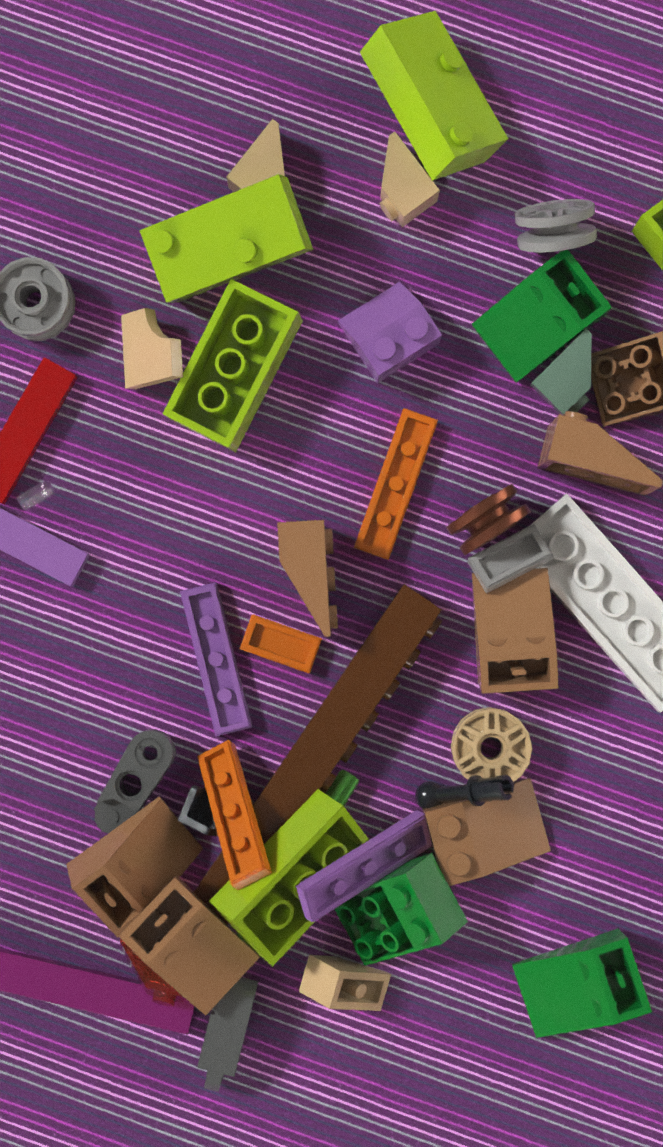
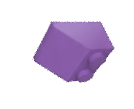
(390, 331)

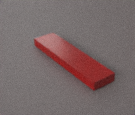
(31, 421)

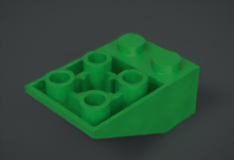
(541, 315)
(402, 912)
(582, 985)

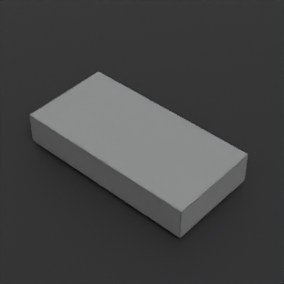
(510, 558)

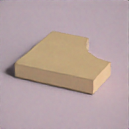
(147, 352)

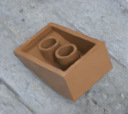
(591, 454)
(487, 837)

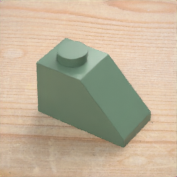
(568, 376)

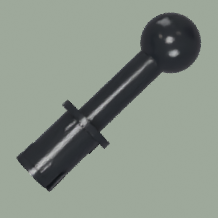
(477, 791)

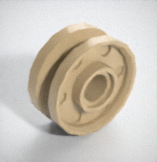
(488, 723)

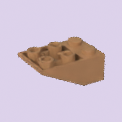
(629, 379)
(303, 557)
(515, 635)
(133, 864)
(189, 946)

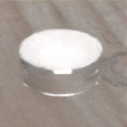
(36, 495)

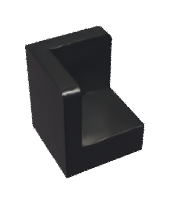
(198, 812)

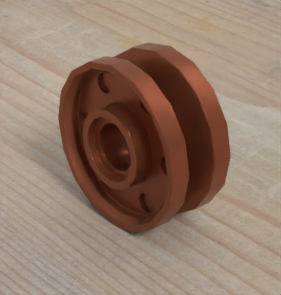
(488, 519)

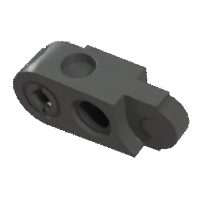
(118, 804)
(226, 1033)

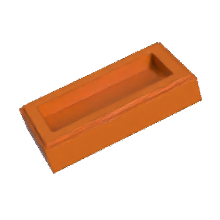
(280, 643)

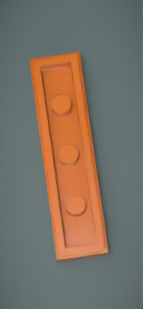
(395, 484)
(234, 815)

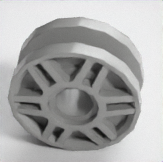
(556, 225)
(52, 312)

